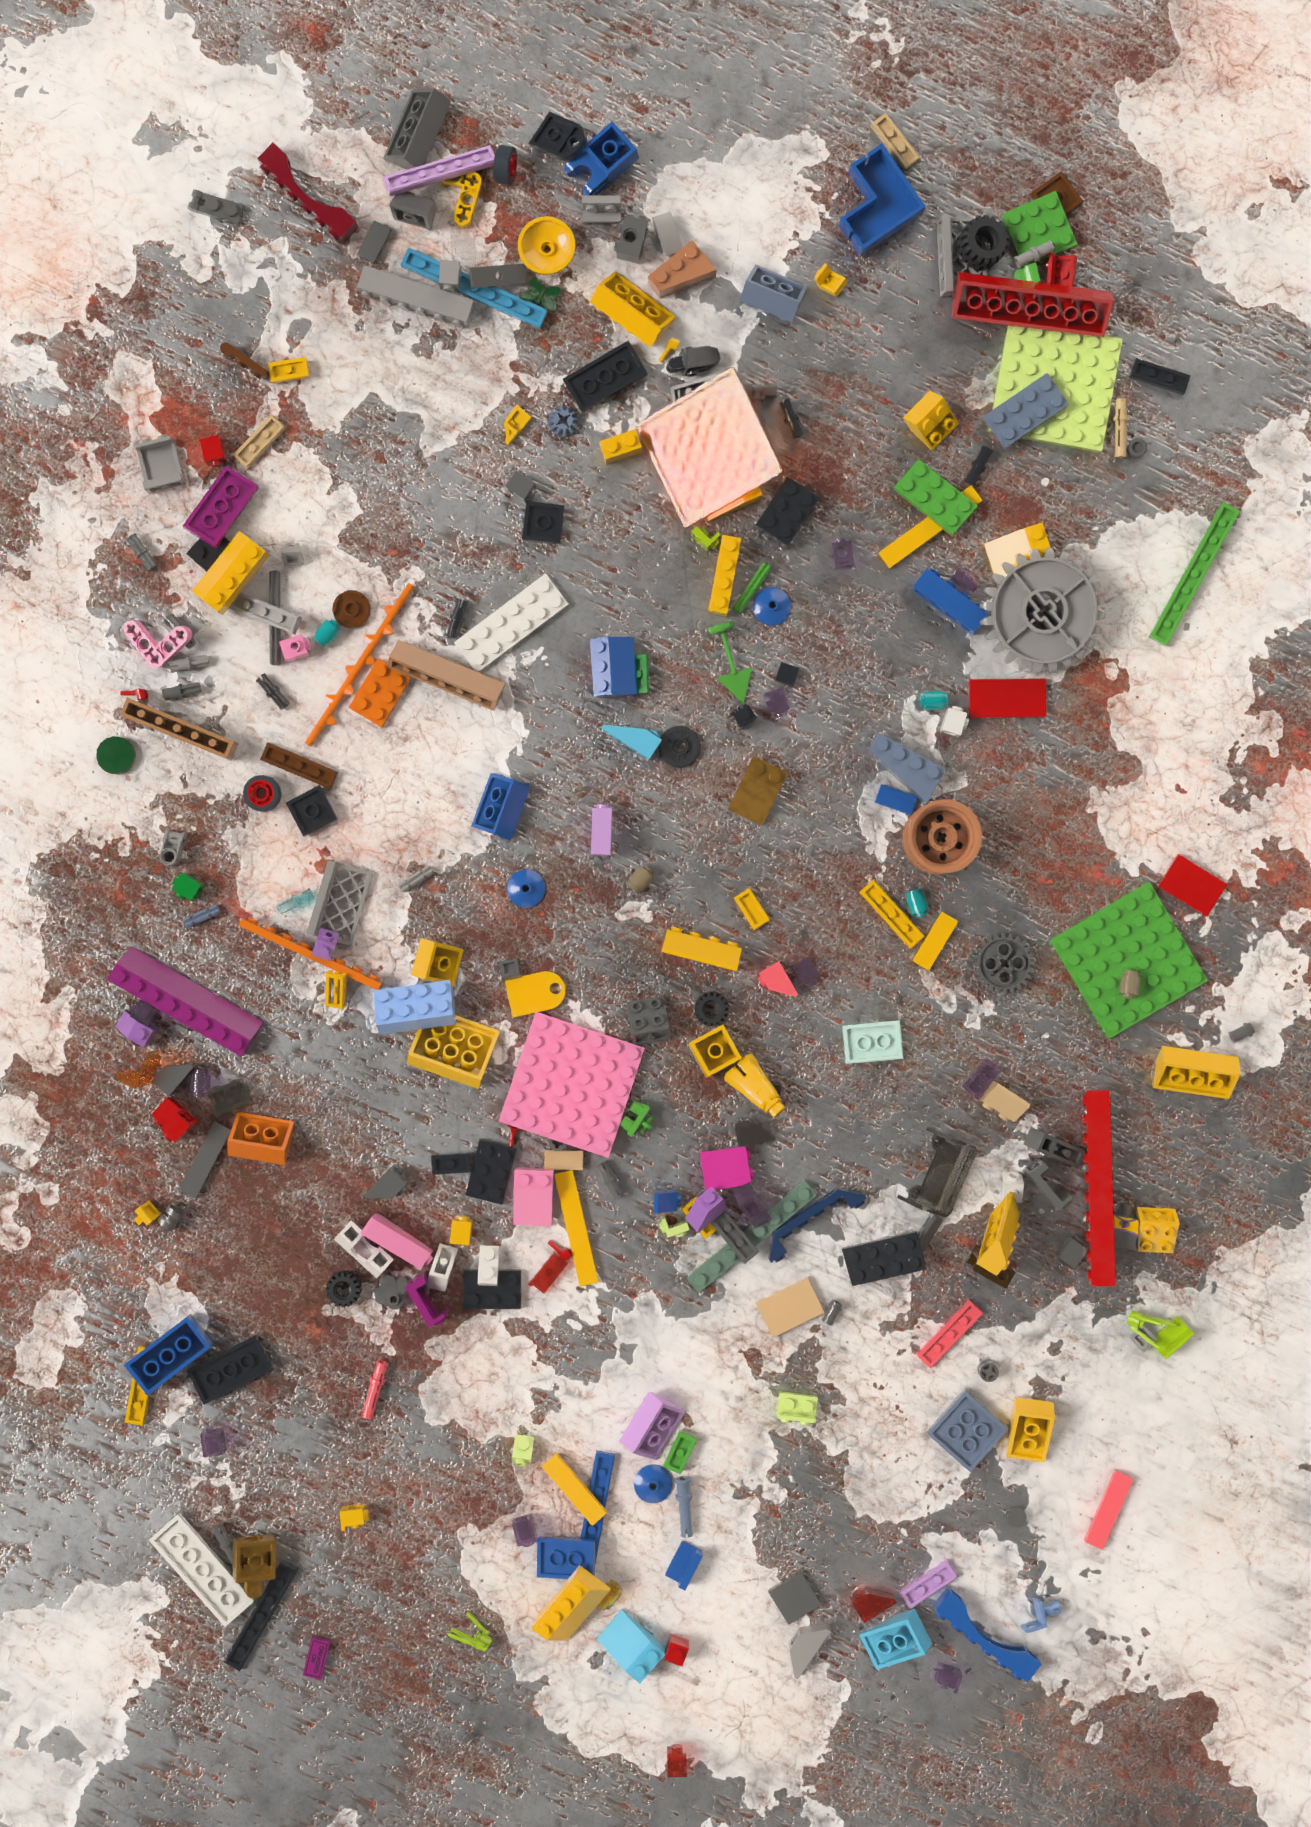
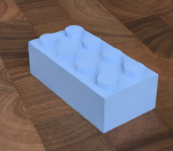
(414, 1007)

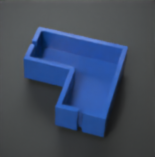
(888, 204)

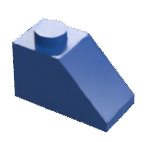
(666, 1200)

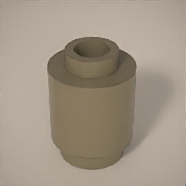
(640, 879)
(1130, 984)

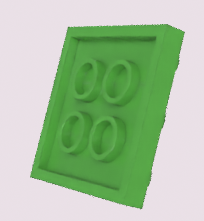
(1037, 223)

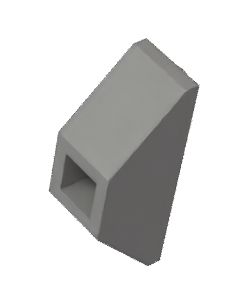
(805, 1646)

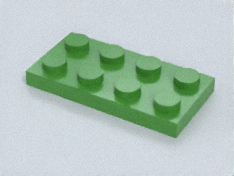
(935, 497)

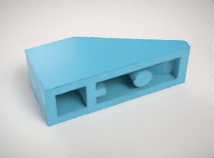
(637, 739)

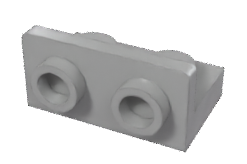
(601, 209)

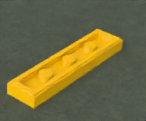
(891, 914)
(137, 1403)
(574, 1489)

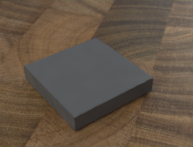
(794, 1597)

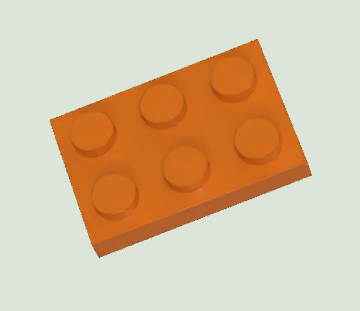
(379, 693)

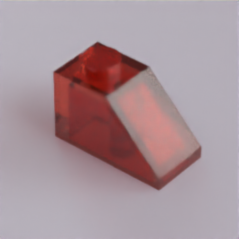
(871, 1602)

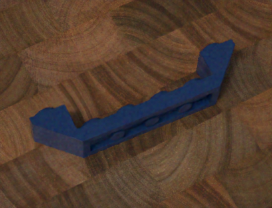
(853, 1199)

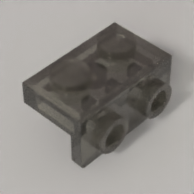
(230, 1097)

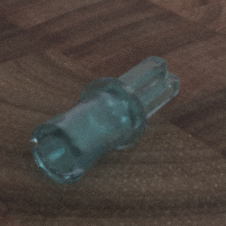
(295, 901)

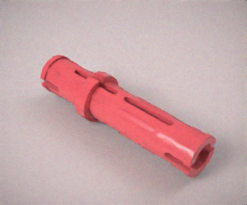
(377, 1381)

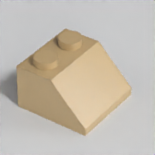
(1003, 1101)

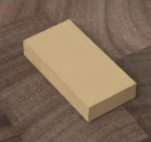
(563, 1159)

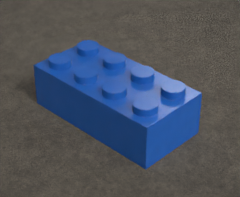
(168, 1354)

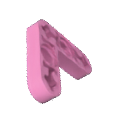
(156, 649)

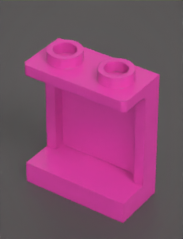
(726, 1167)

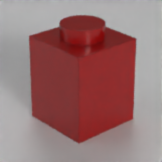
(213, 451)
(676, 1650)

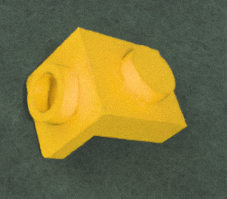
(830, 281)

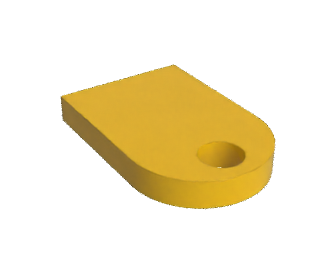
(533, 993)

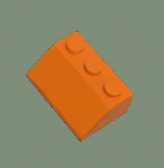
(260, 1138)

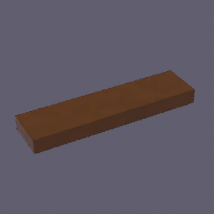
(299, 765)

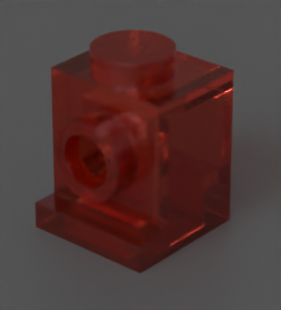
(676, 1761)

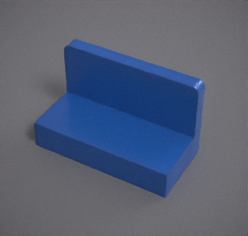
(684, 1564)

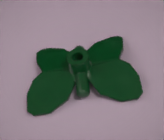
(541, 294)

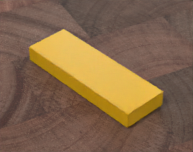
(935, 941)

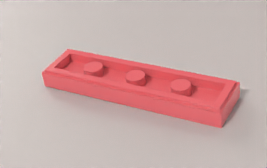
(949, 1333)
(1108, 1509)

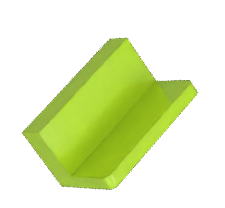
(1172, 1338)

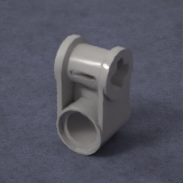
(171, 845)

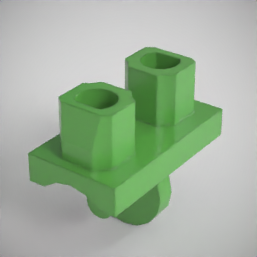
(641, 1110)

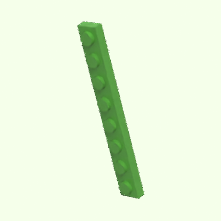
(1194, 573)

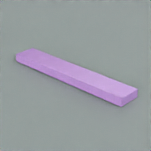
(439, 170)

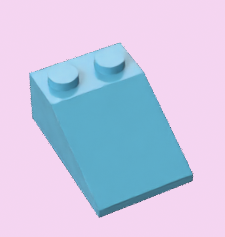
(896, 1639)
(631, 1646)

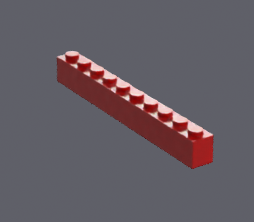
(1101, 1188)

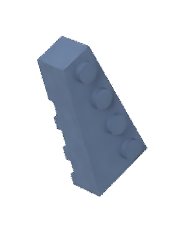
(908, 767)

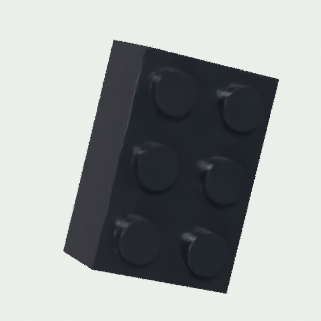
(786, 513)

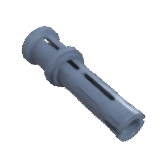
(684, 1497)

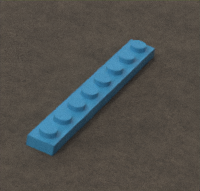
(489, 296)

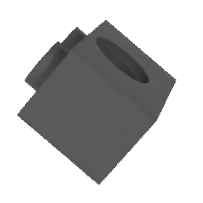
(631, 250)

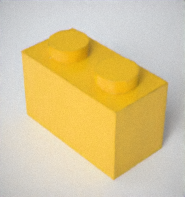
(620, 446)

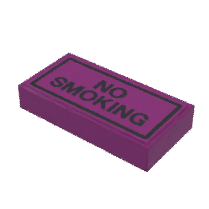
(316, 1657)

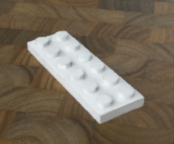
(511, 623)
(201, 1569)

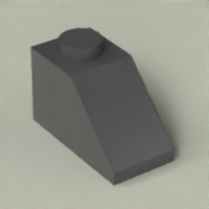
(172, 1077)
(388, 1185)

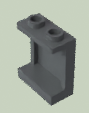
(1033, 1172)

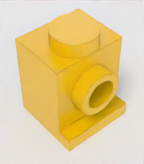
(353, 1516)

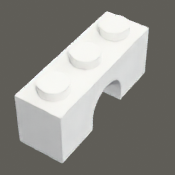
(371, 1258)

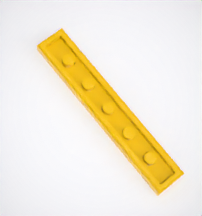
(917, 536)
(576, 1227)

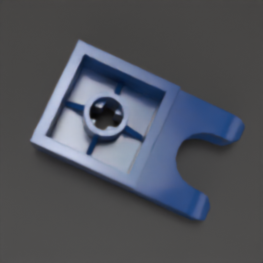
(598, 162)

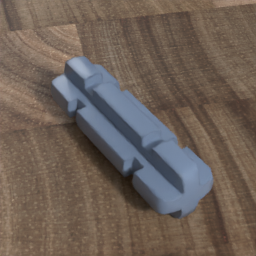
(201, 916)

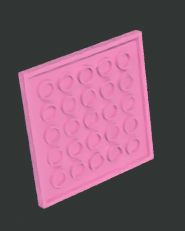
(571, 1084)

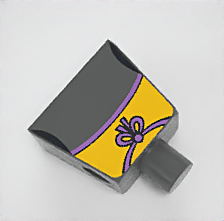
(1126, 1228)

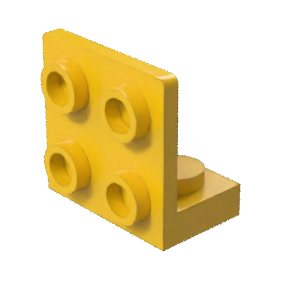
(1157, 1229)

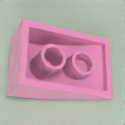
(533, 1196)

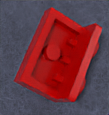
(1061, 270)

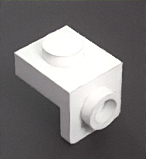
(1013, 1182)

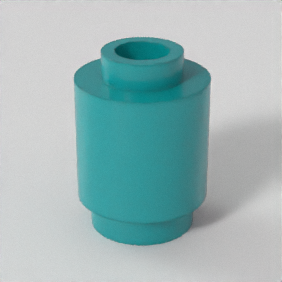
(327, 632)
(933, 700)
(917, 903)

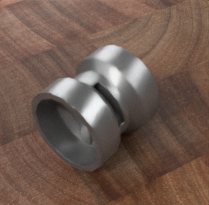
(170, 1218)

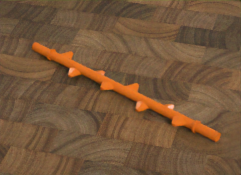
(365, 659)

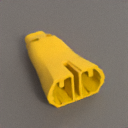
(755, 1085)

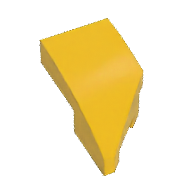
(515, 423)

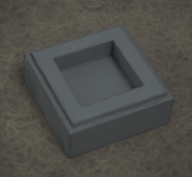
(510, 969)

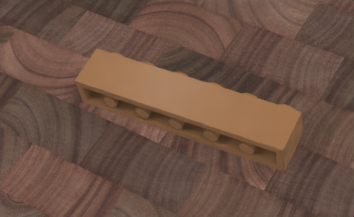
(446, 675)
(179, 729)

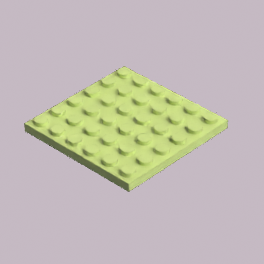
(1081, 369)

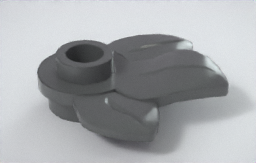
(388, 1289)

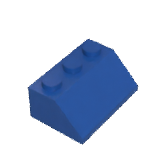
(613, 666)
(500, 806)

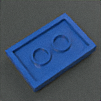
(562, 1556)

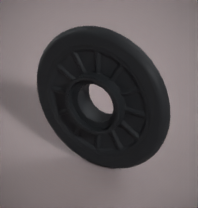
(683, 758)

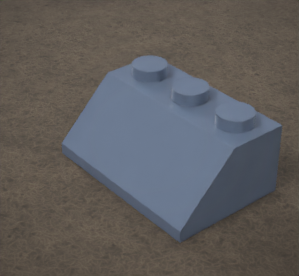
(773, 293)

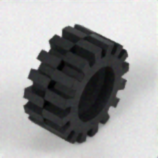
(711, 997)
(332, 1292)

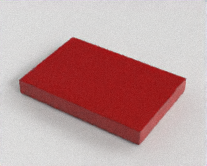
(1192, 885)

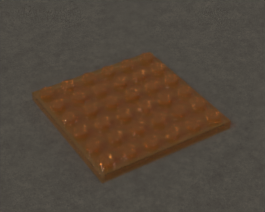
(710, 448)

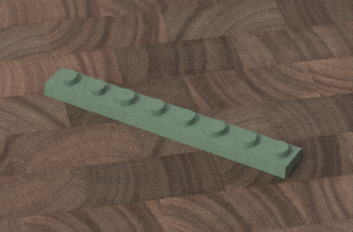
(725, 1257)

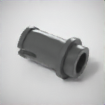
(1242, 1032)
(832, 1312)

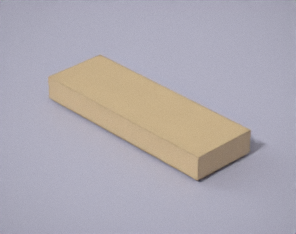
(895, 142)
(259, 441)

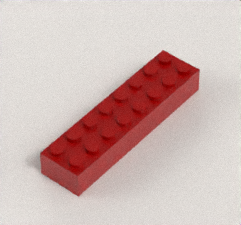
(1031, 304)

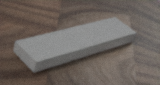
(266, 613)

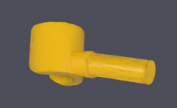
(672, 344)

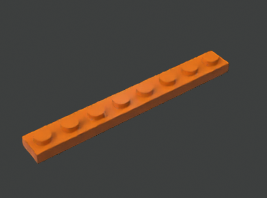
(304, 949)

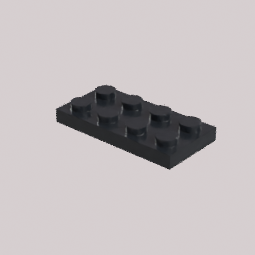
(605, 376)
(884, 1258)
(230, 1369)

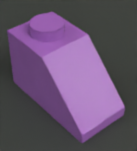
(135, 1030)
(706, 1209)

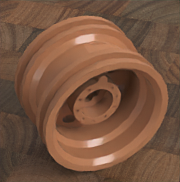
(953, 812)

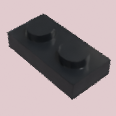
(451, 1163)

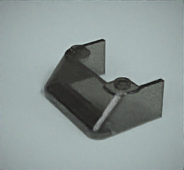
(945, 1175)

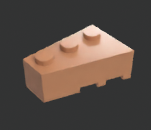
(681, 270)

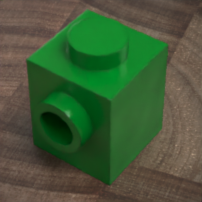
(187, 887)

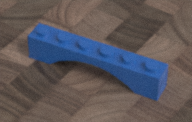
(1017, 1658)

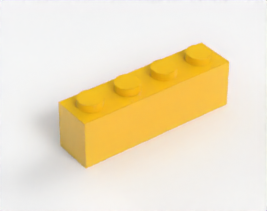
(724, 576)

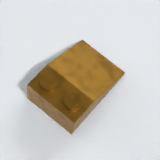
(757, 791)

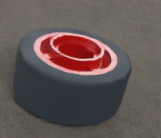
(505, 164)
(272, 797)

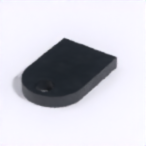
(557, 136)

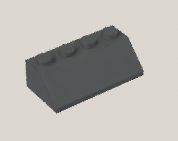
(417, 128)

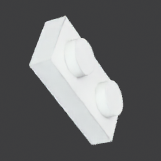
(488, 1265)

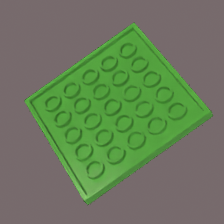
(1129, 936)

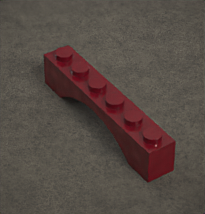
(335, 219)

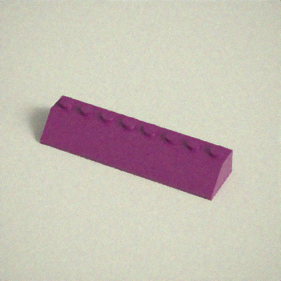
(186, 1001)

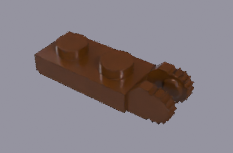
(244, 361)

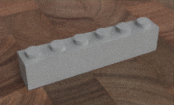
(415, 296)

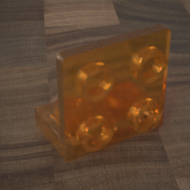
(139, 1079)

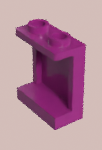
(422, 1301)

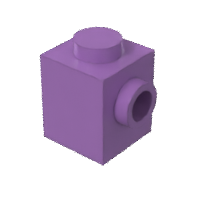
(325, 944)

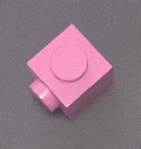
(295, 648)

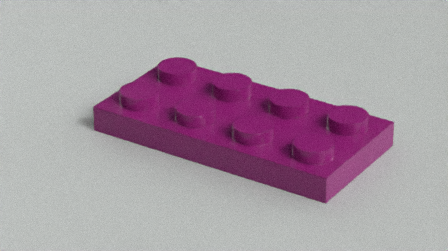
(220, 507)

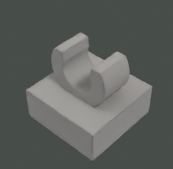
(292, 555)

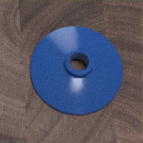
(765, 613)
(536, 888)
(653, 1474)

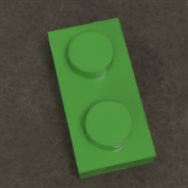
(680, 1452)

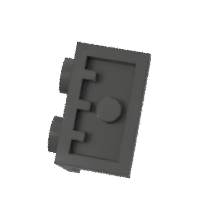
(648, 1020)

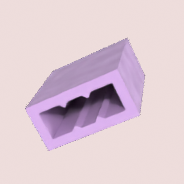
(601, 830)

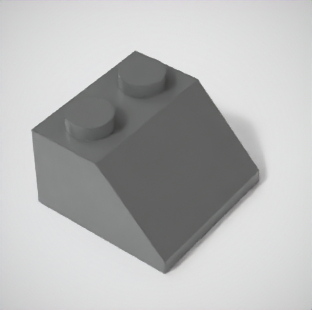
(413, 209)

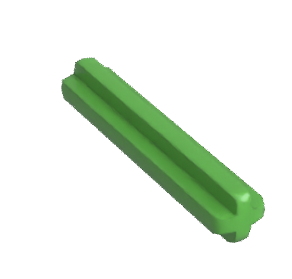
(752, 587)

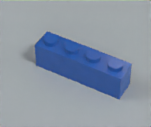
(949, 601)

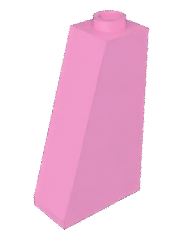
(397, 1241)

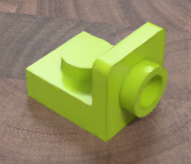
(702, 538)

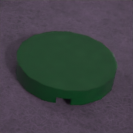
(115, 755)

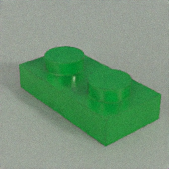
(642, 673)

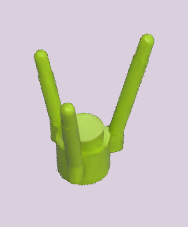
(1138, 1320)
(480, 1640)

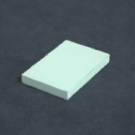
(872, 1042)

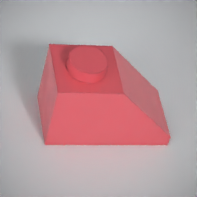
(776, 980)

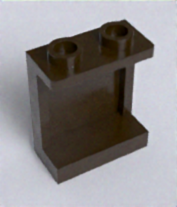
(1002, 1279)

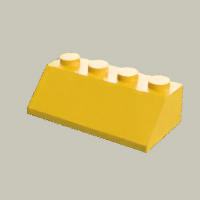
(632, 308)
(231, 573)
(701, 949)
(1196, 1072)
(999, 1236)
(570, 1606)

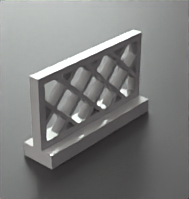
(946, 253)
(323, 897)

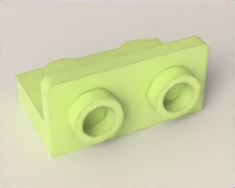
(797, 1408)

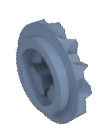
(561, 429)

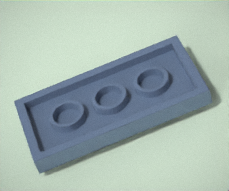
(1025, 410)

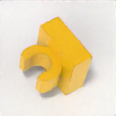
(146, 1213)

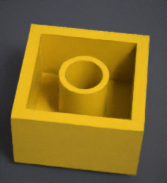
(714, 1051)

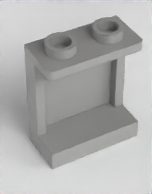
(160, 463)

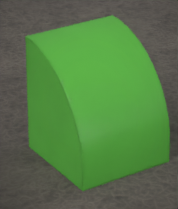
(1027, 273)

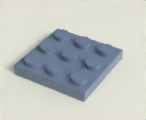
(967, 1430)

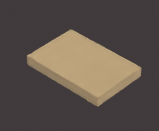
(789, 1307)

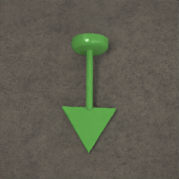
(737, 681)

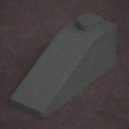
(1054, 1147)

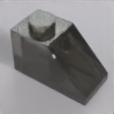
(751, 1133)

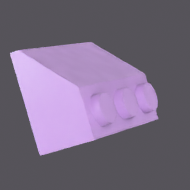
(652, 1426)

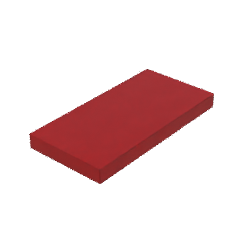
(1007, 698)

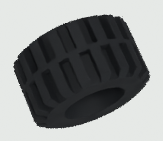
(992, 232)

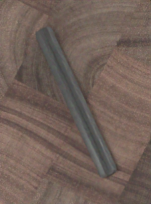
(274, 633)

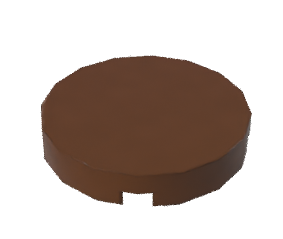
(351, 609)

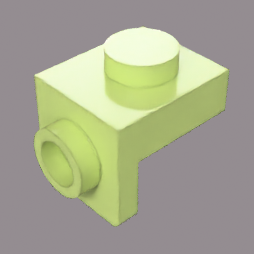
(677, 1229)
(522, 1450)

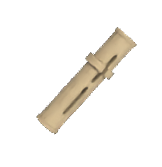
(1121, 428)

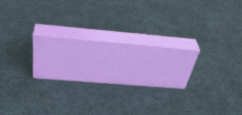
(928, 1583)

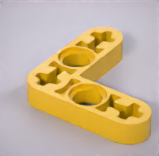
(466, 190)

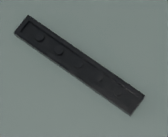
(260, 1615)

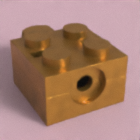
(253, 1562)

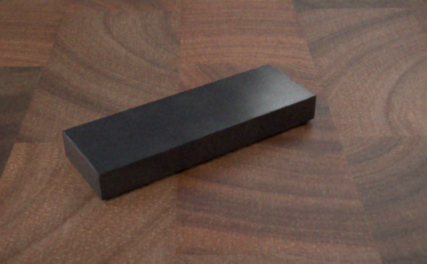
(1159, 376)

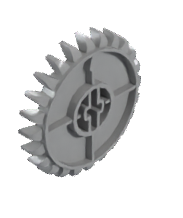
(1070, 595)

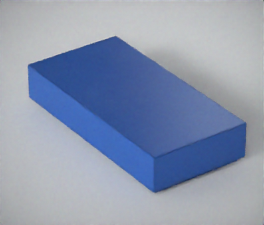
(895, 799)

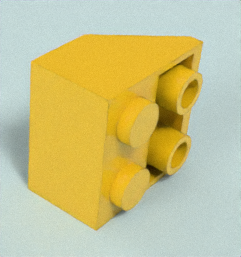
(931, 419)

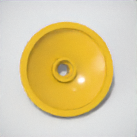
(542, 234)

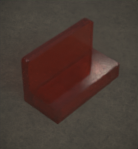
(548, 1272)

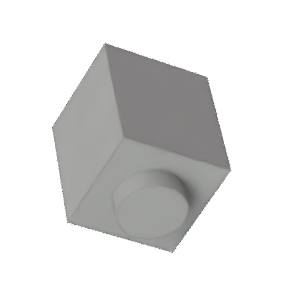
(450, 275)

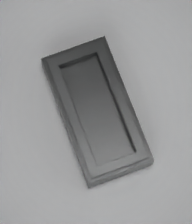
(374, 242)

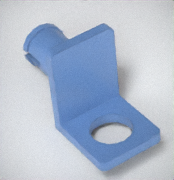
(1042, 1612)

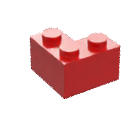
(175, 1120)

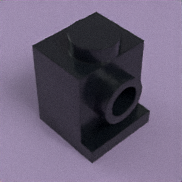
(743, 716)

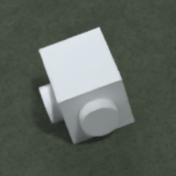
(954, 721)

